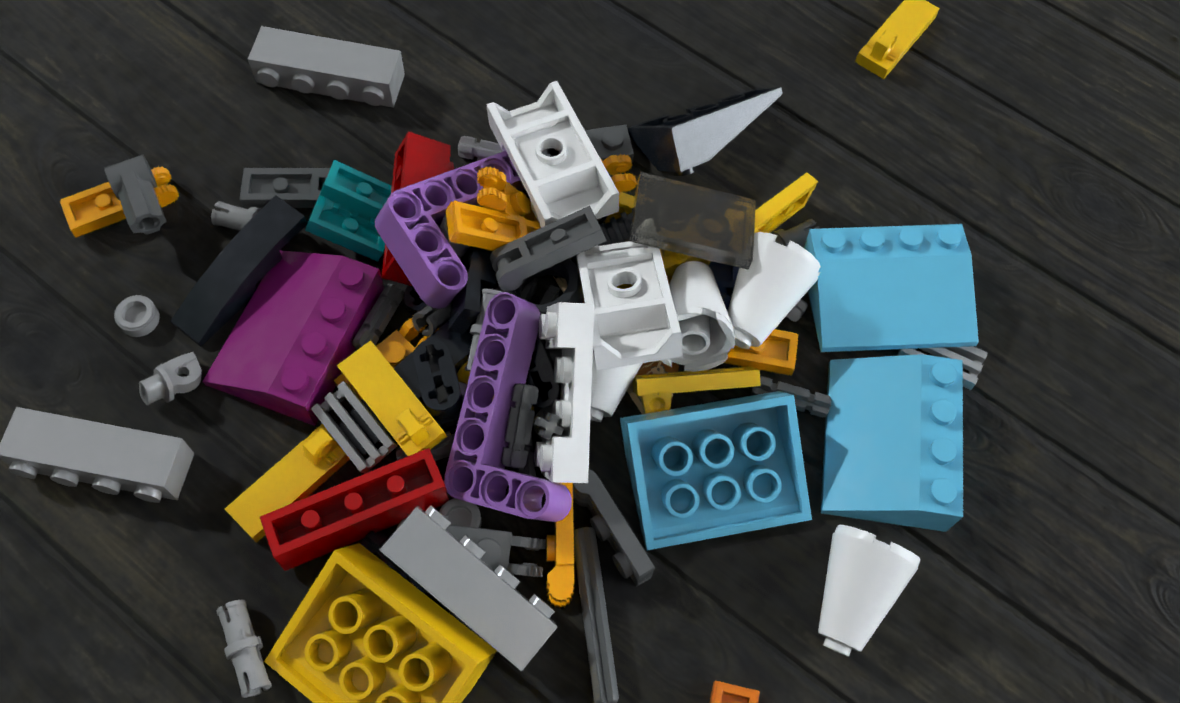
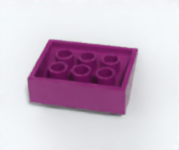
(296, 333)

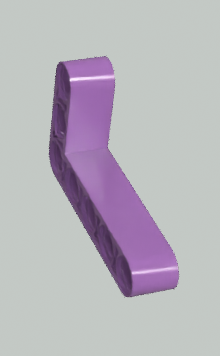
(411, 230)
(488, 418)

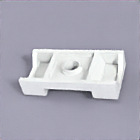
(559, 182)
(631, 322)
(570, 329)

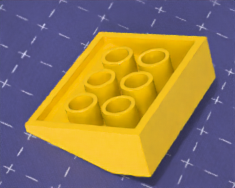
(375, 639)

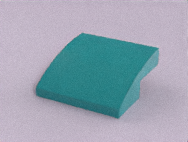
(348, 210)

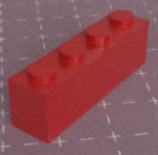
(414, 161)
(353, 509)

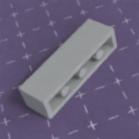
(327, 66)
(95, 454)
(469, 587)

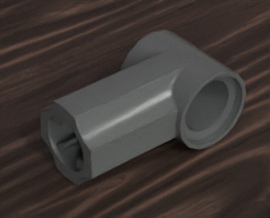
(134, 187)

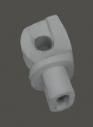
(167, 381)

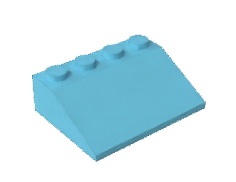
(893, 288)
(895, 441)
(716, 469)

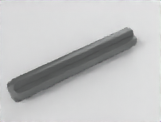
(595, 616)

